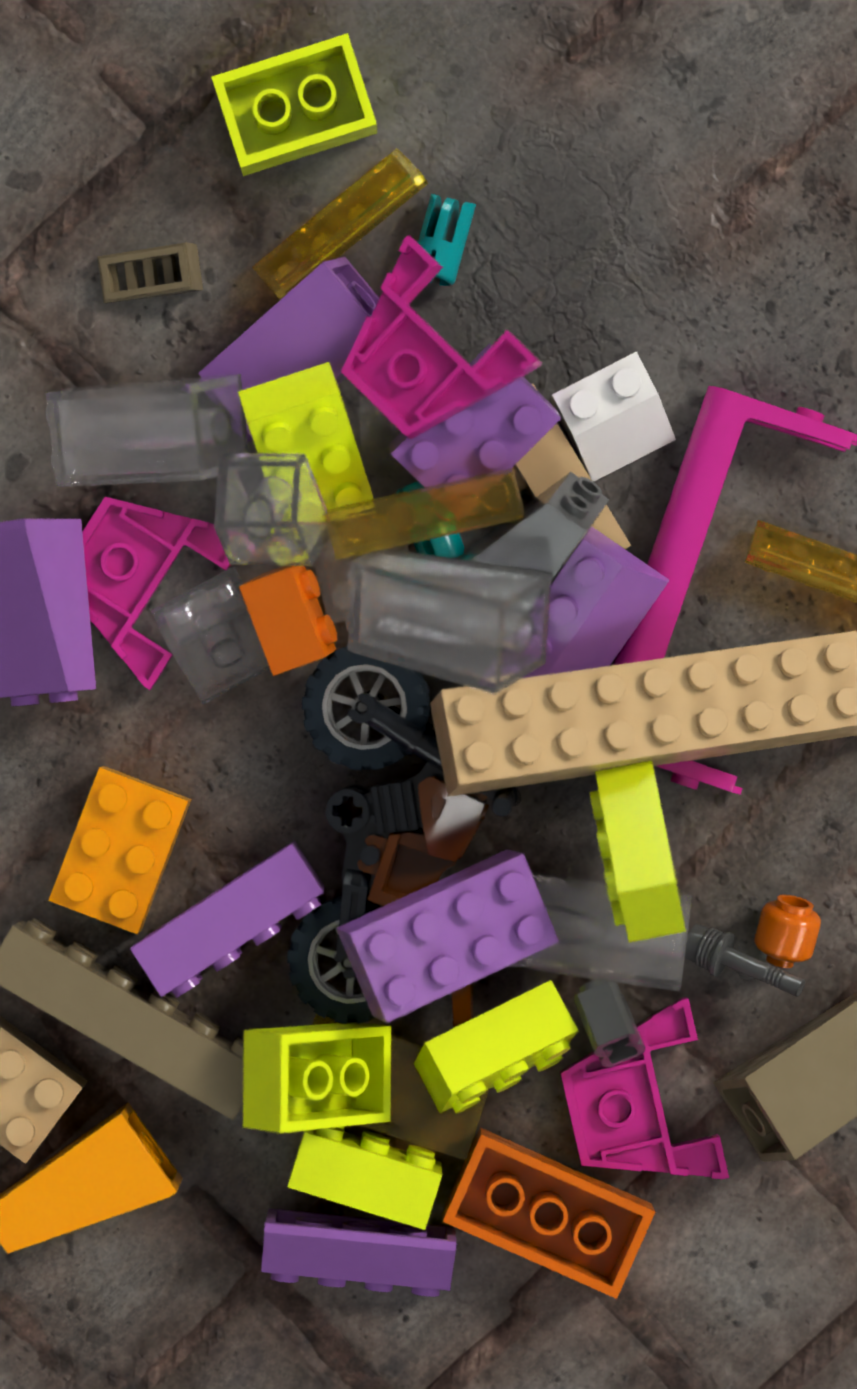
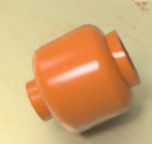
(787, 930)

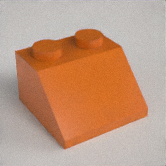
(289, 617)

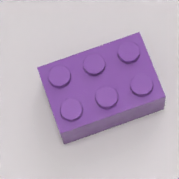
(479, 438)

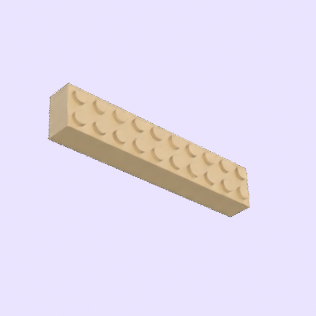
(647, 712)

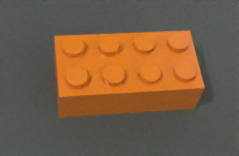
(548, 1213)

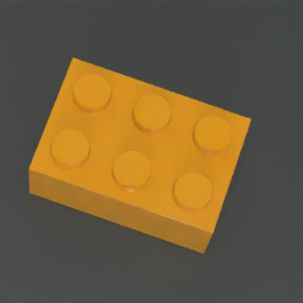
(119, 850)

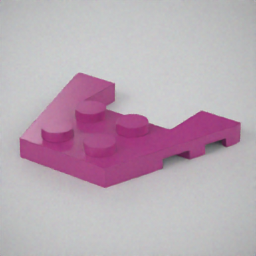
(411, 368)
(125, 562)
(620, 1110)

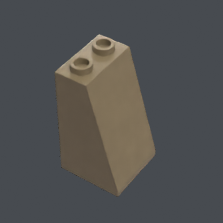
(798, 1086)

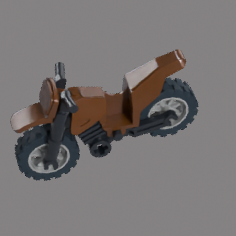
(385, 846)

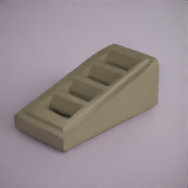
(189, 270)

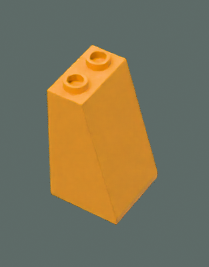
(88, 1181)

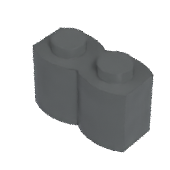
(608, 1022)

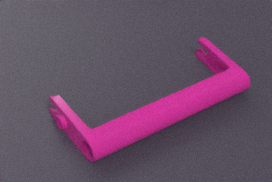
(688, 520)

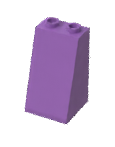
(302, 330)
(44, 612)

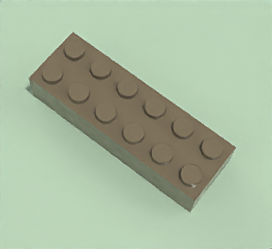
(123, 1016)

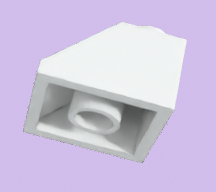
(613, 417)

